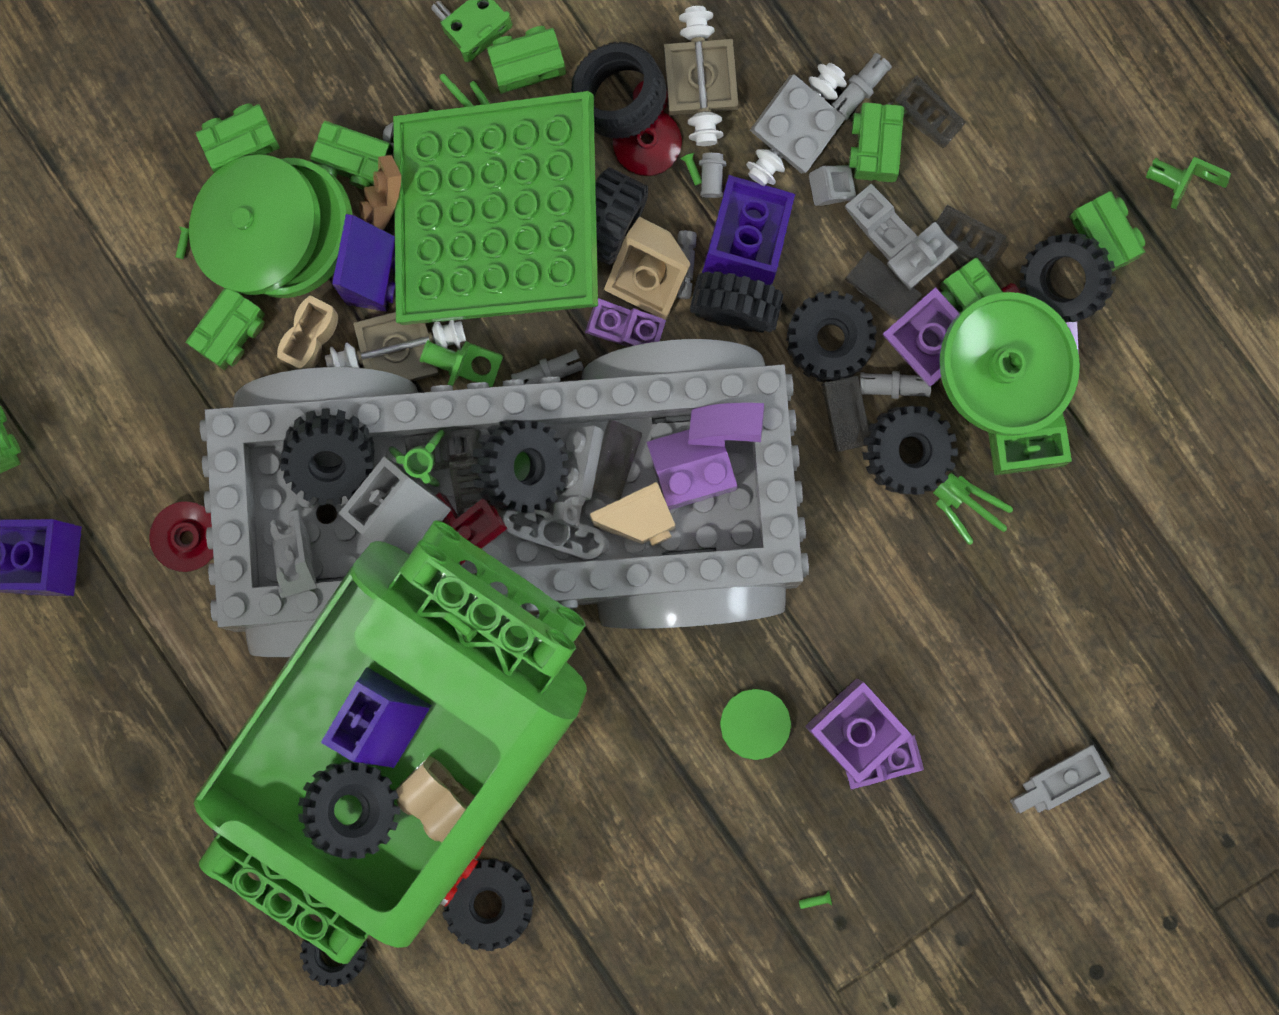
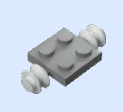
(797, 124)

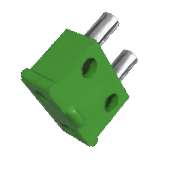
(475, 24)

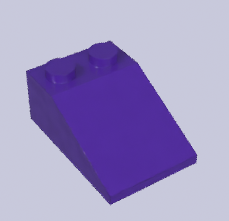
(749, 230)
(365, 265)
(39, 557)

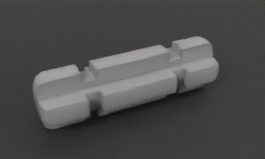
(687, 242)

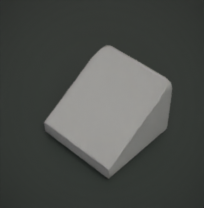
(832, 185)

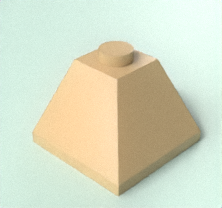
(648, 269)
(637, 517)

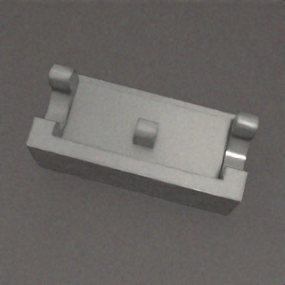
(293, 557)

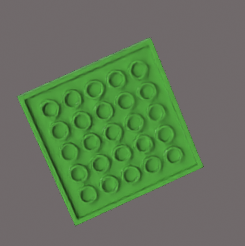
(496, 209)

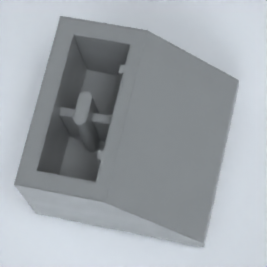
(393, 507)

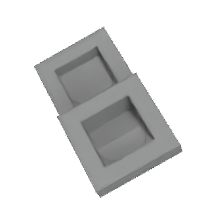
(880, 222)

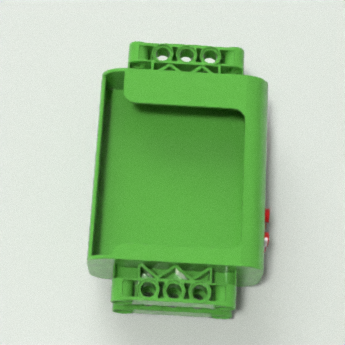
(490, 724)

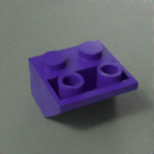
(376, 721)

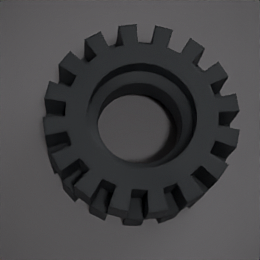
(331, 975)

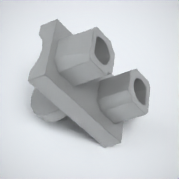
(922, 256)

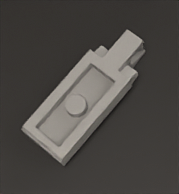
(583, 456)
(1062, 781)

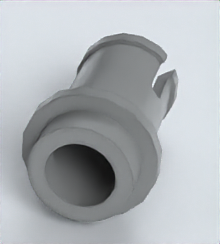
(712, 175)

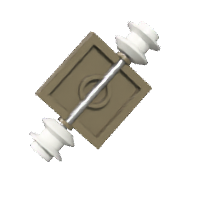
(701, 76)
(395, 346)

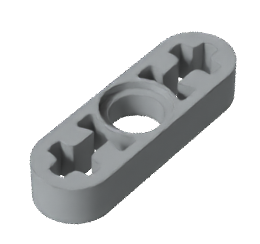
(576, 551)

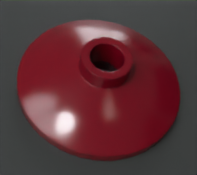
(653, 157)
(167, 535)

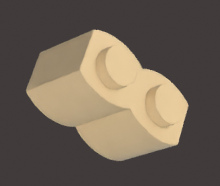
(312, 328)
(433, 798)

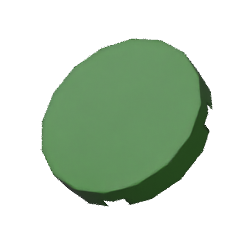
(755, 724)

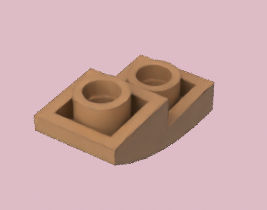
(382, 197)

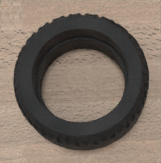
(616, 58)

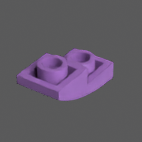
(624, 325)
(726, 421)
(901, 762)

